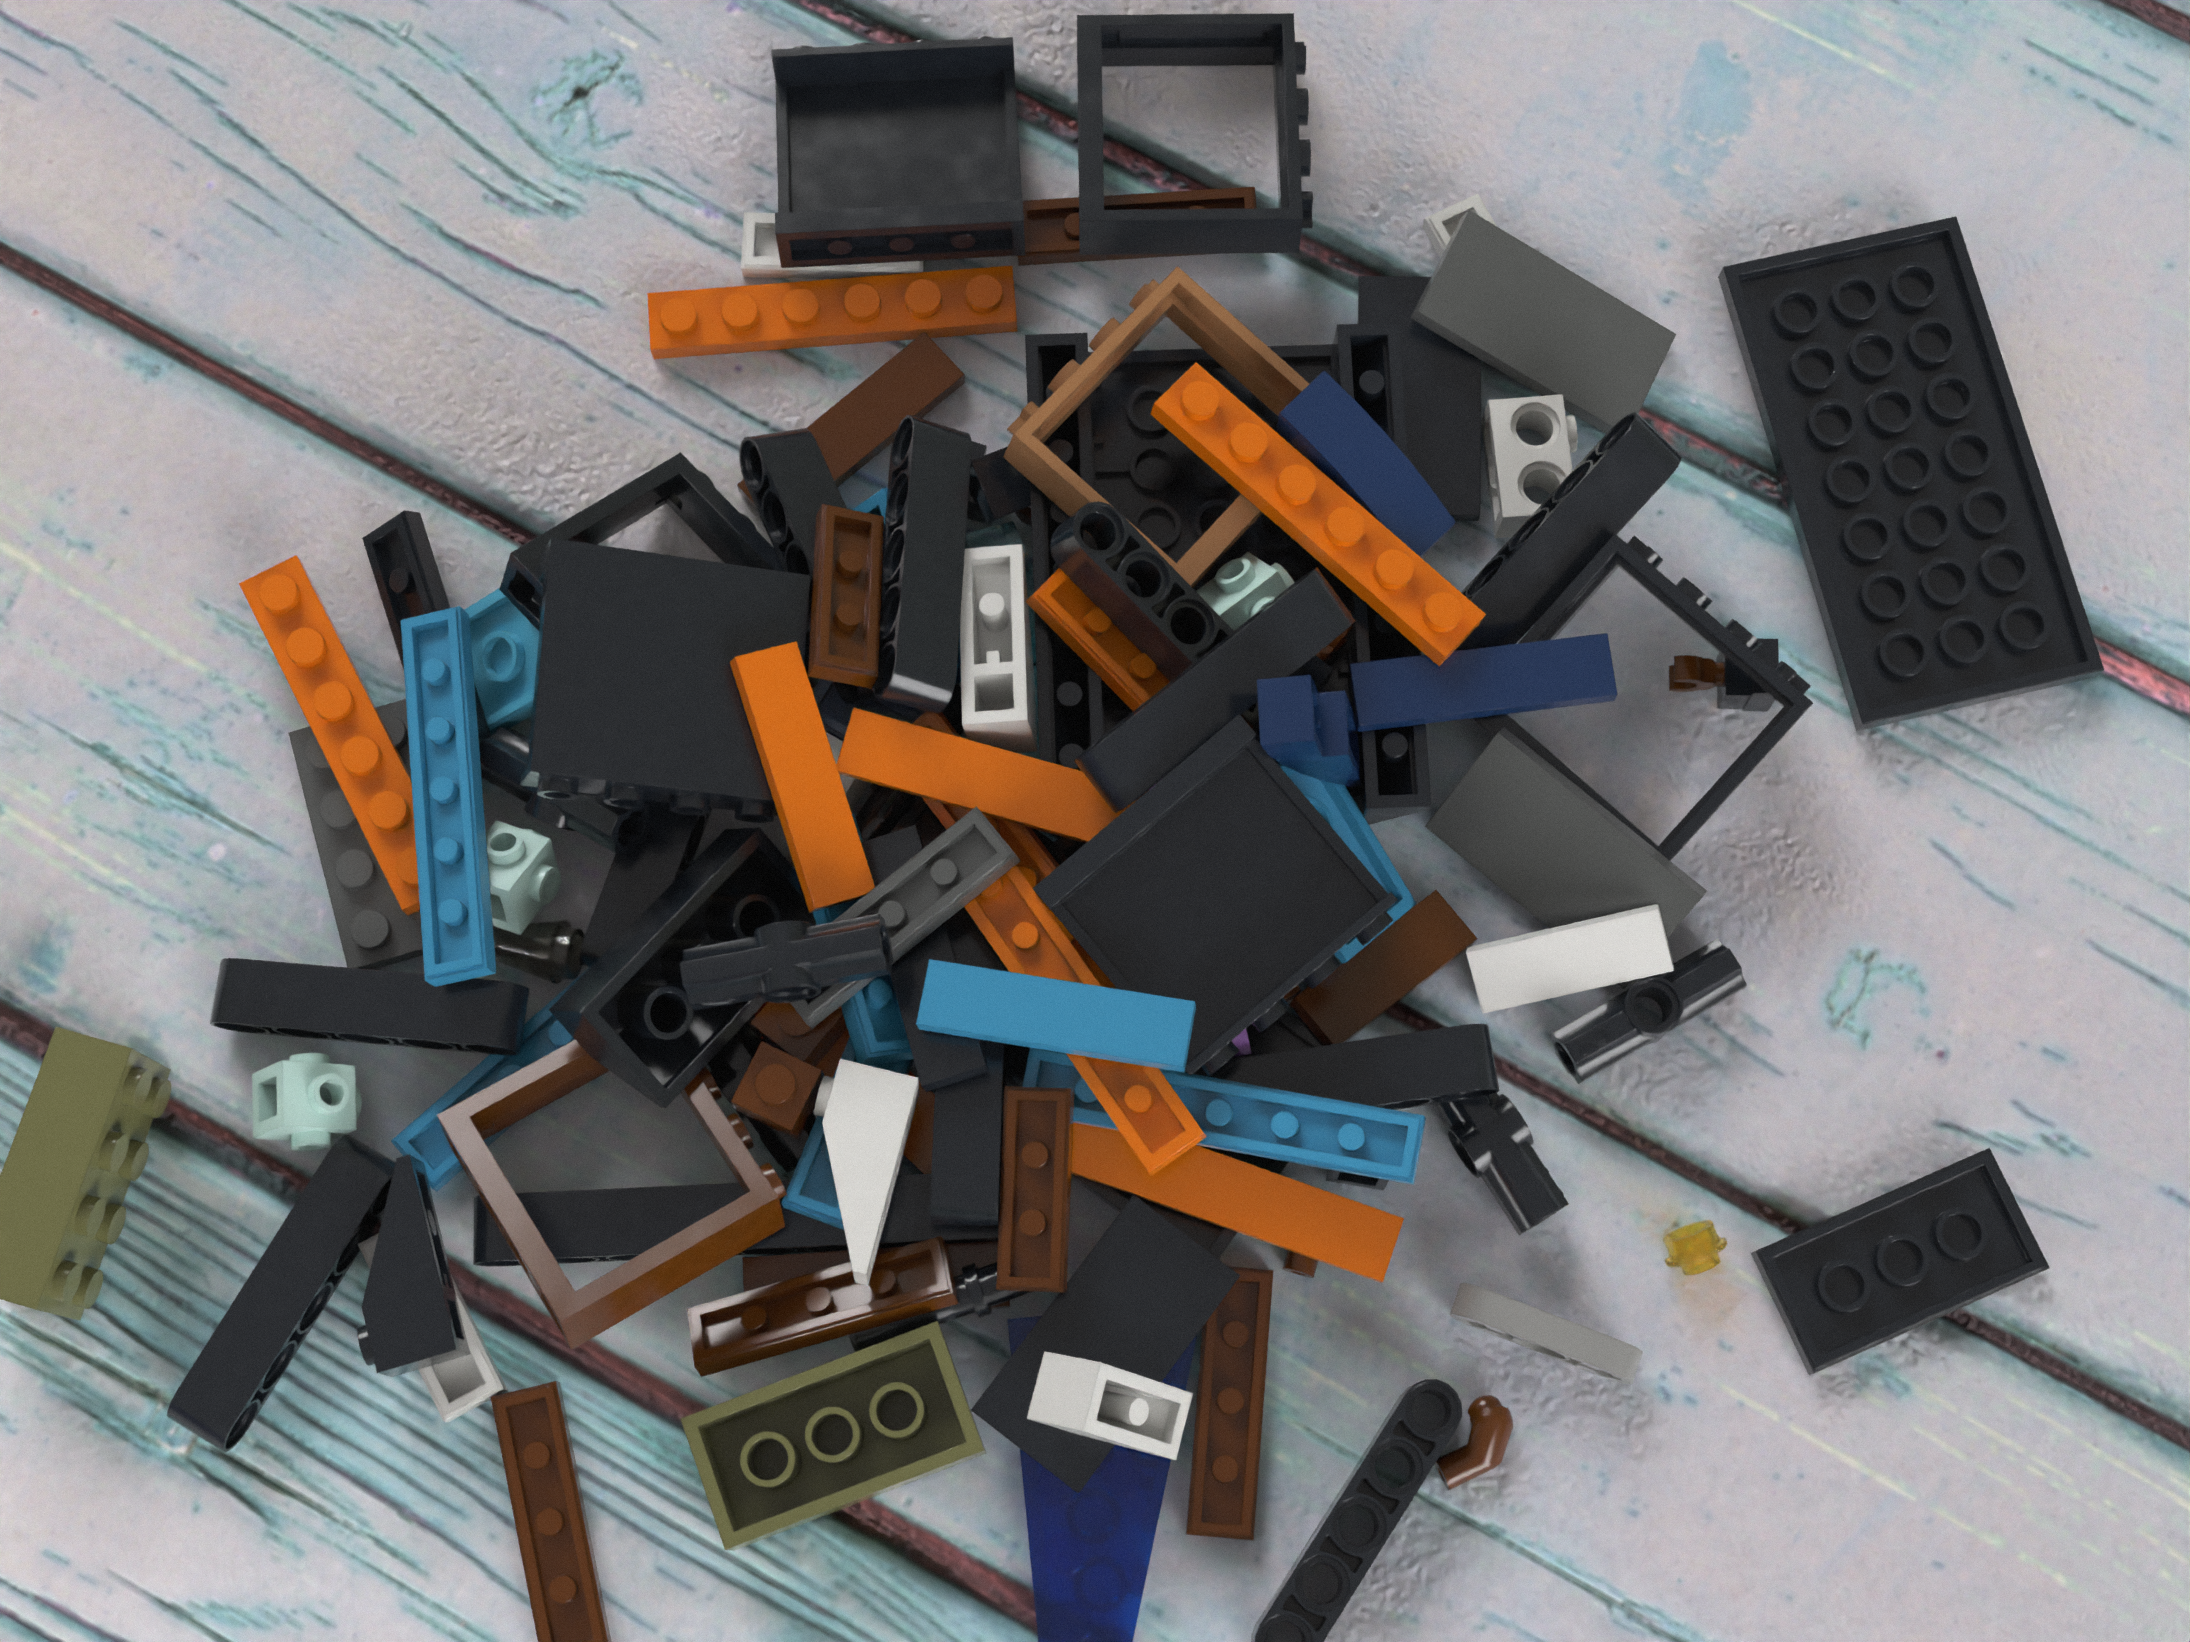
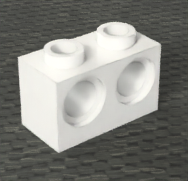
(1517, 465)

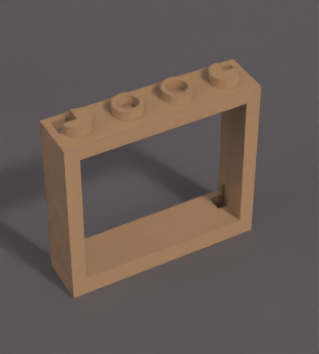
(1216, 333)

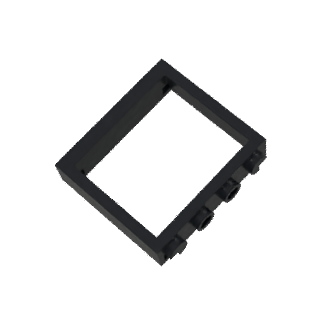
(1193, 42)
(672, 483)
(1731, 641)

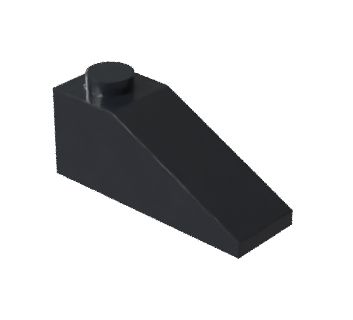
(410, 1289)

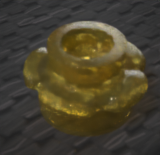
(1694, 1247)

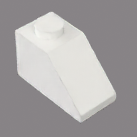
(1109, 1405)

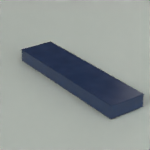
(1483, 682)

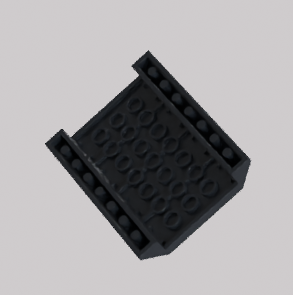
(1177, 498)

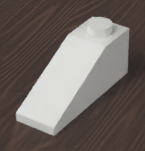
(997, 650)
(865, 1136)

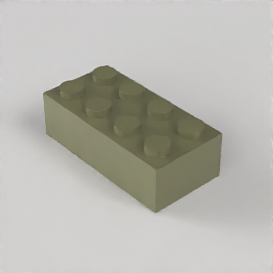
(73, 1169)
(832, 1436)

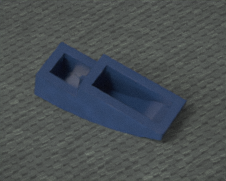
(1364, 462)
(1309, 729)

